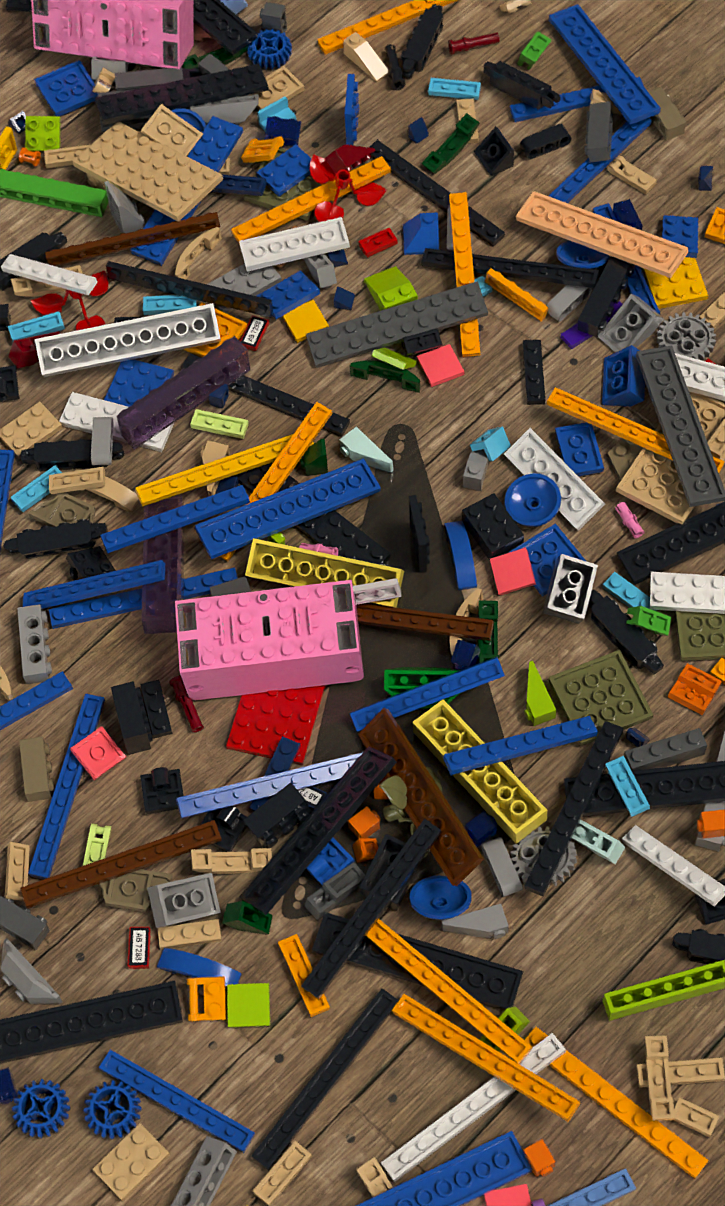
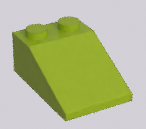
(390, 288)

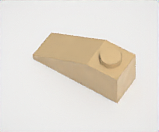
(363, 55)
(212, 452)

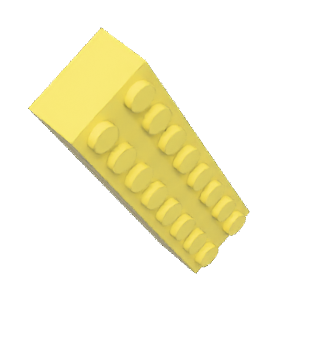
(306, 567)
(492, 785)

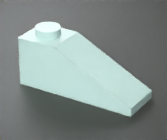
(359, 446)
(598, 842)

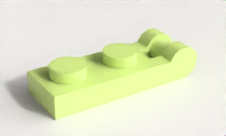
(97, 847)

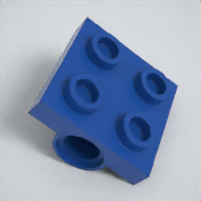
(330, 862)

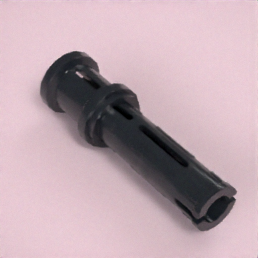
(395, 72)

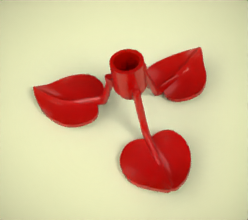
(321, 173)
(53, 302)

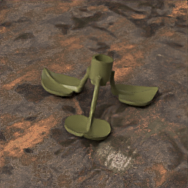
(396, 792)

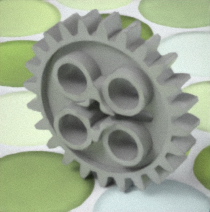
(688, 334)
(532, 845)

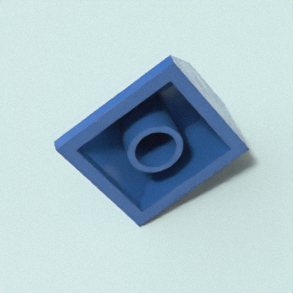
(421, 233)

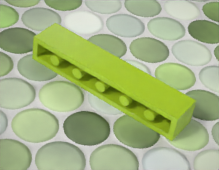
(665, 990)

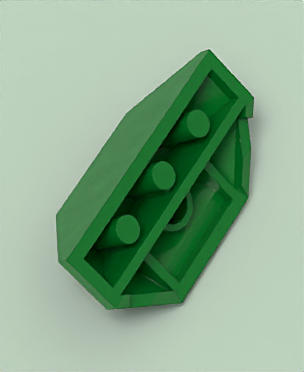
(405, 678)

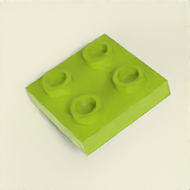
(43, 133)

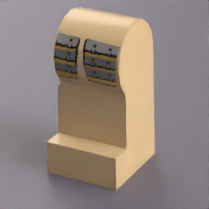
(103, 81)

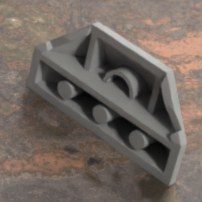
(232, 110)
(25, 978)

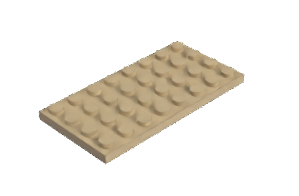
(148, 171)
(654, 479)

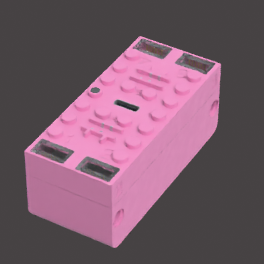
(117, 30)
(269, 640)

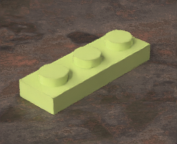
(219, 424)

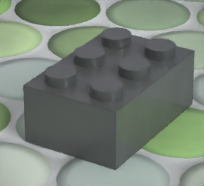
(570, 588)

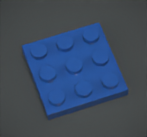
(67, 88)
(351, 109)
(135, 380)
(544, 551)

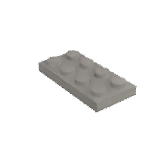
(246, 281)

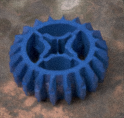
(269, 53)
(48, 1103)
(103, 1106)

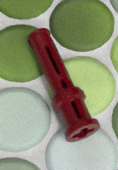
(466, 44)
(187, 704)

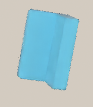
(278, 108)
(493, 441)

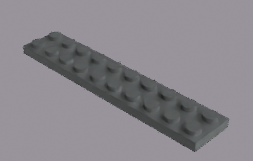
(394, 323)
(681, 426)

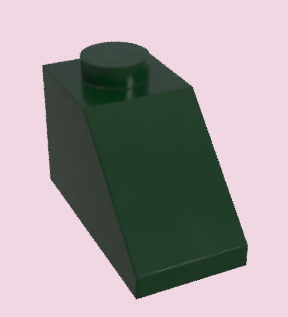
(315, 459)
(247, 918)

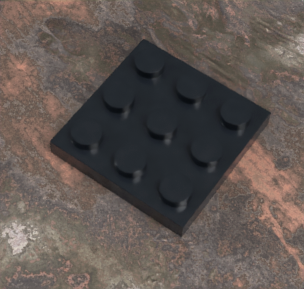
(419, 536)

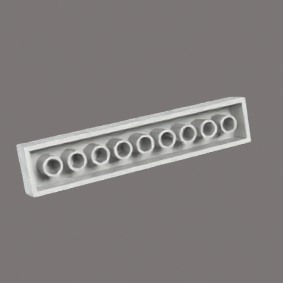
(127, 340)

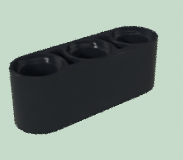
(545, 141)

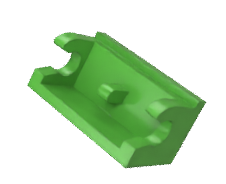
(534, 50)
(650, 620)

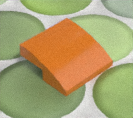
(694, 689)

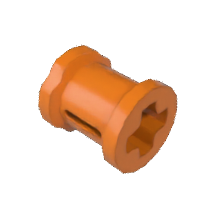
(35, 156)

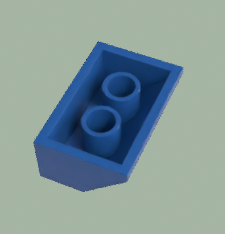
(623, 379)

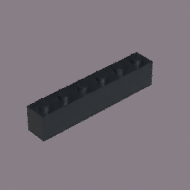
(604, 296)

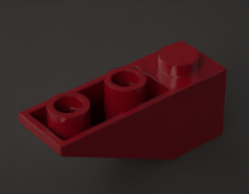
(348, 156)
(24, 351)

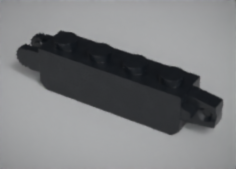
(422, 41)
(520, 85)
(32, 250)
(65, 454)
(56, 539)
(625, 637)
(701, 946)

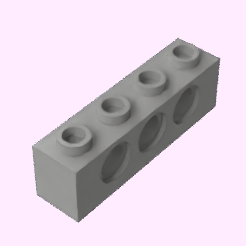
(28, 617)
(205, 1174)

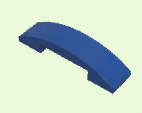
(461, 555)
(196, 966)

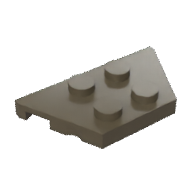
(623, 456)
(63, 509)
(131, 889)

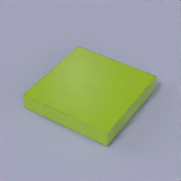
(394, 358)
(248, 1005)

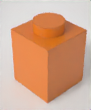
(364, 823)
(712, 824)
(540, 1158)

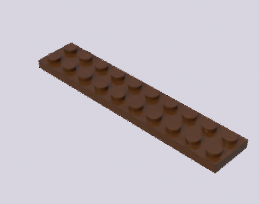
(454, 846)

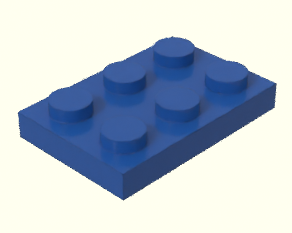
(286, 170)
(682, 231)
(290, 293)
(579, 448)

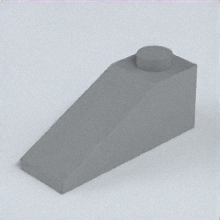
(321, 270)
(475, 470)
(481, 923)

